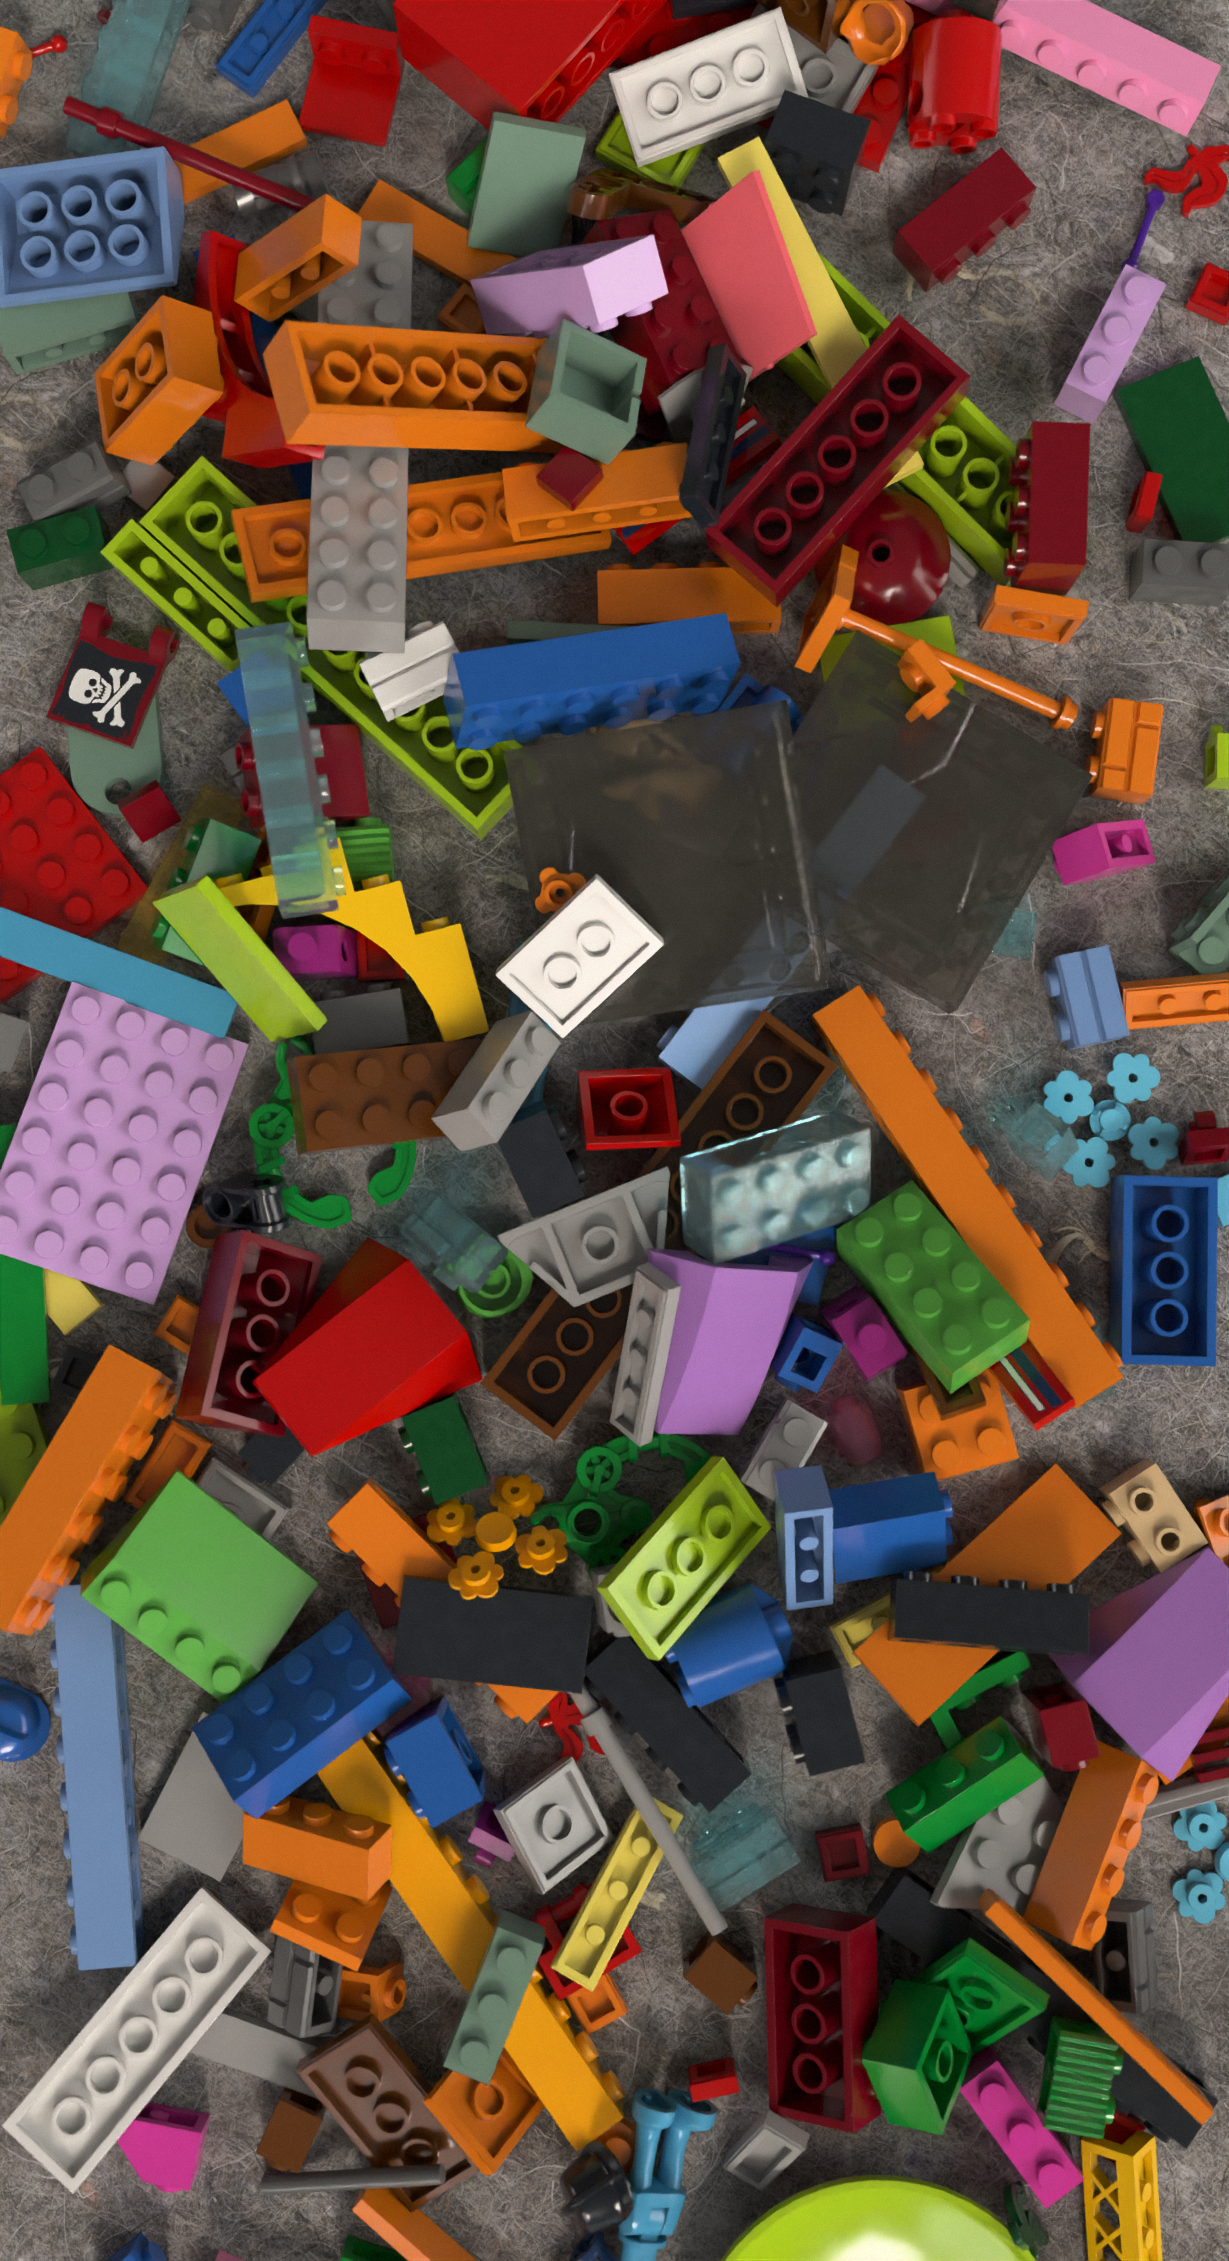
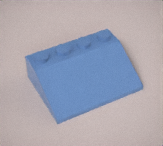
(90, 226)

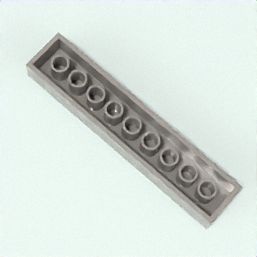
(362, 490)

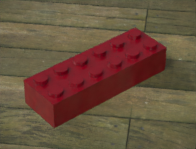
(838, 460)

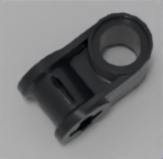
(248, 1203)

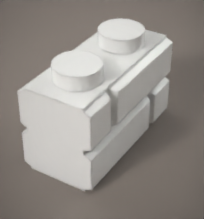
(411, 677)

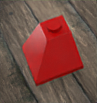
(626, 1109)

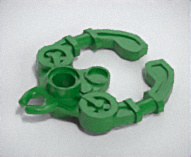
(273, 1127)
(619, 1515)

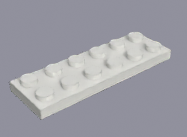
(137, 2039)

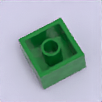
(917, 2056)

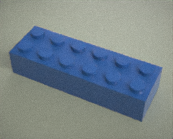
(589, 681)

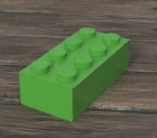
(932, 1286)

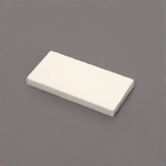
(707, 87)

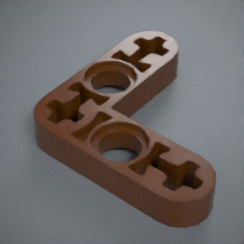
(611, 190)

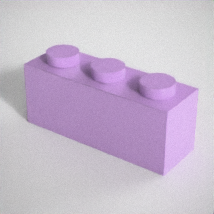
(1110, 344)

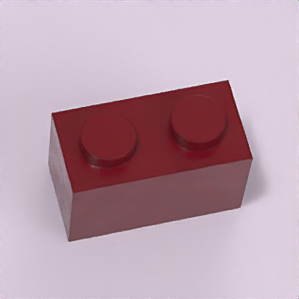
(1061, 1725)

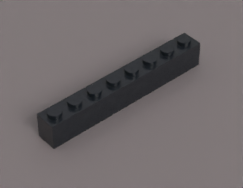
(932, 1931)

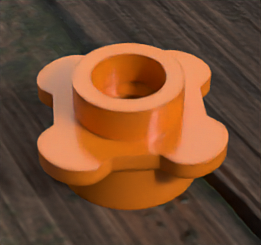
(551, 881)

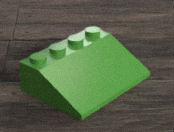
(198, 1587)

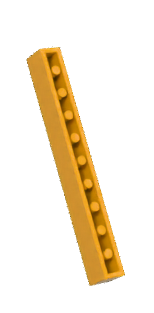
(460, 1923)

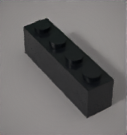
(989, 1616)
(655, 1709)

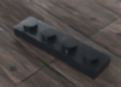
(712, 436)

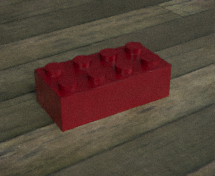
(682, 323)
(820, 2015)

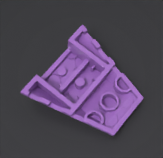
(722, 1337)
(1160, 1659)

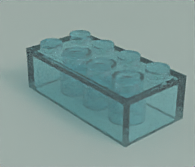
(775, 1186)

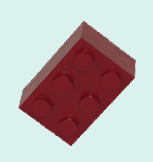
(1048, 507)

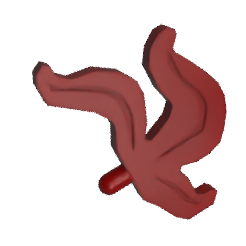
(1211, 178)
(561, 1716)

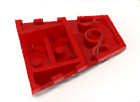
(367, 1353)

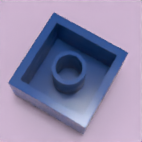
(436, 1762)

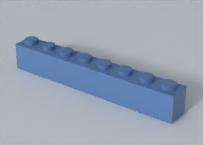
(97, 1784)

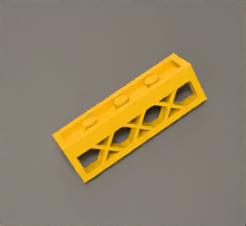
(1134, 2201)

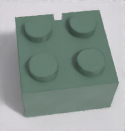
(586, 392)

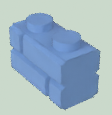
(1086, 998)

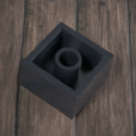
(816, 151)
(538, 1161)
(821, 1712)

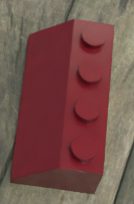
(247, 1310)

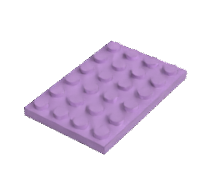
(114, 1143)

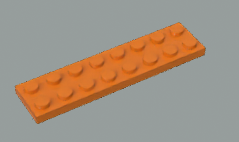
(449, 530)

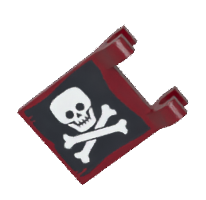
(109, 682)

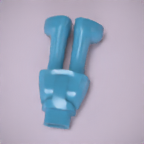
(659, 2195)

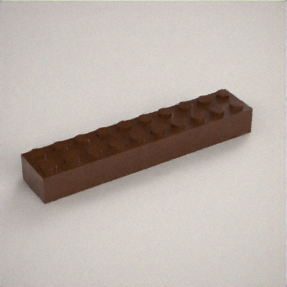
(569, 1348)

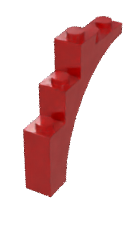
(247, 399)

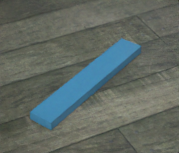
(115, 974)

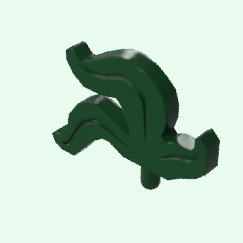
(1024, 2225)

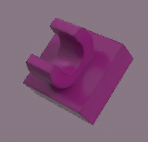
(489, 1837)

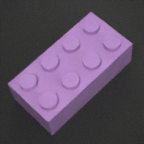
(577, 283)

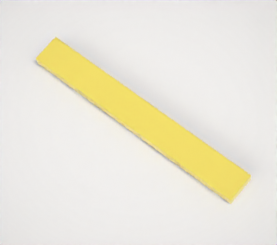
(837, 339)

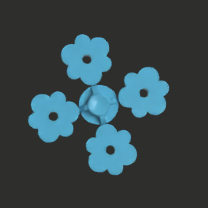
(1111, 1119)
(1210, 1883)

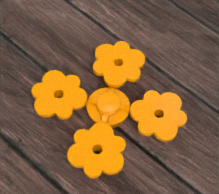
(496, 1533)

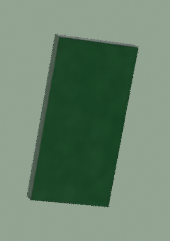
(1185, 439)

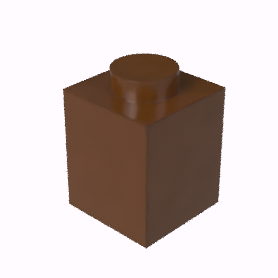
(721, 1972)
(291, 2130)

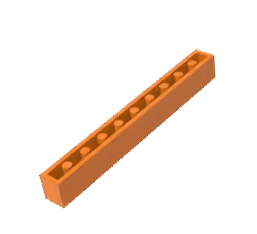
(962, 1191)

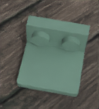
(1204, 936)

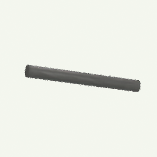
(353, 2179)

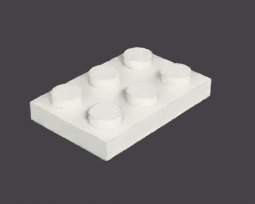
(579, 956)

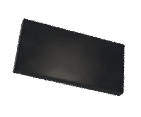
(500, 1640)

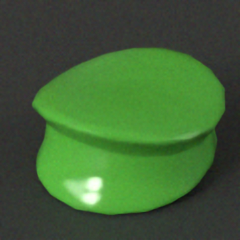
(502, 1292)

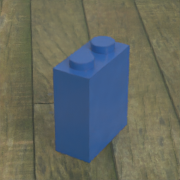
(890, 1527)

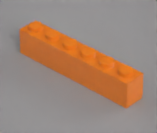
(398, 1547)

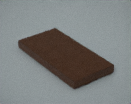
(379, 2105)

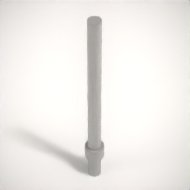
(597, 1723)

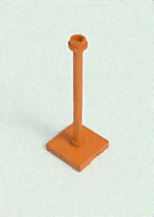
(832, 610)

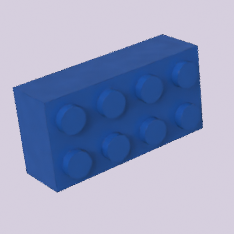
(1163, 1270)
(300, 1714)

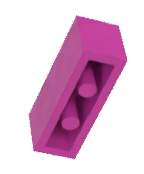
(1017, 2128)

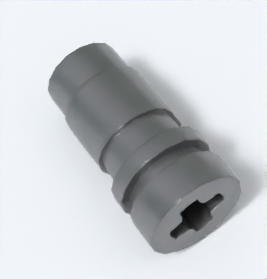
(299, 175)

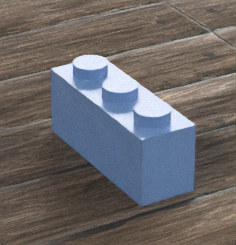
(804, 1537)

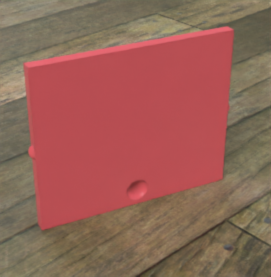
(750, 275)

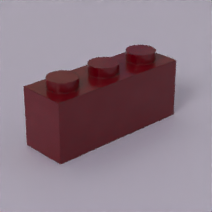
(964, 220)

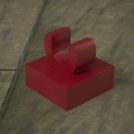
(1204, 1141)

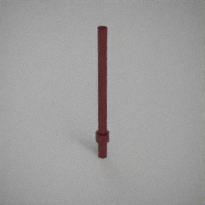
(112, 124)

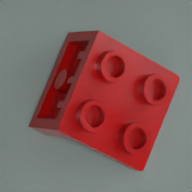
(352, 81)

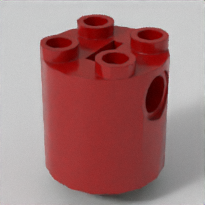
(954, 82)

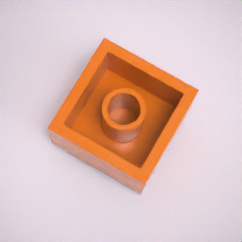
(961, 1442)

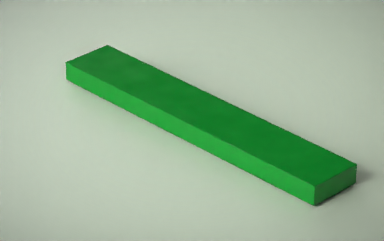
(22, 1322)

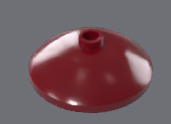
(917, 563)

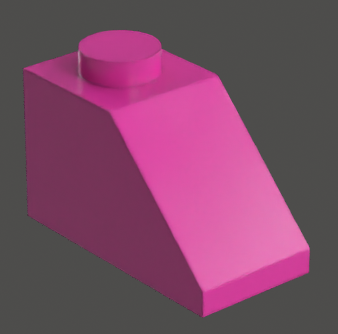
(1102, 851)
(166, 2145)

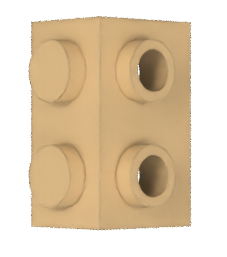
(1152, 1516)

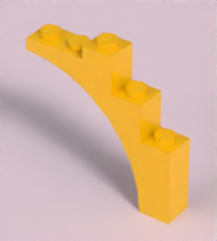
(433, 958)

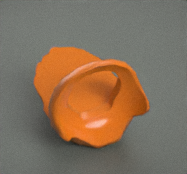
(878, 31)

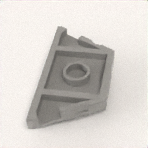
(596, 1241)
(1002, 1851)

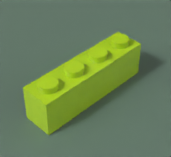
(176, 593)

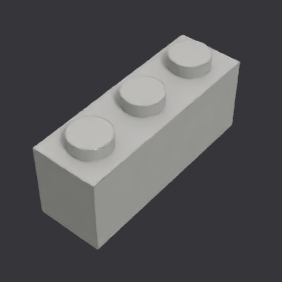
(496, 1081)

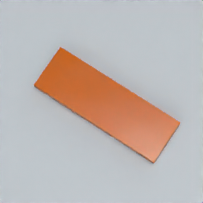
(1037, 1539)

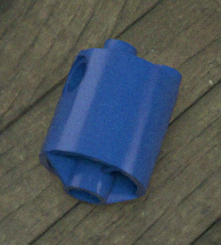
(731, 1645)

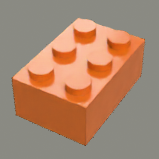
(158, 381)

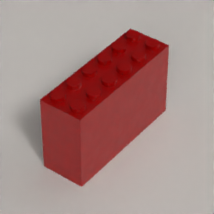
(517, 53)

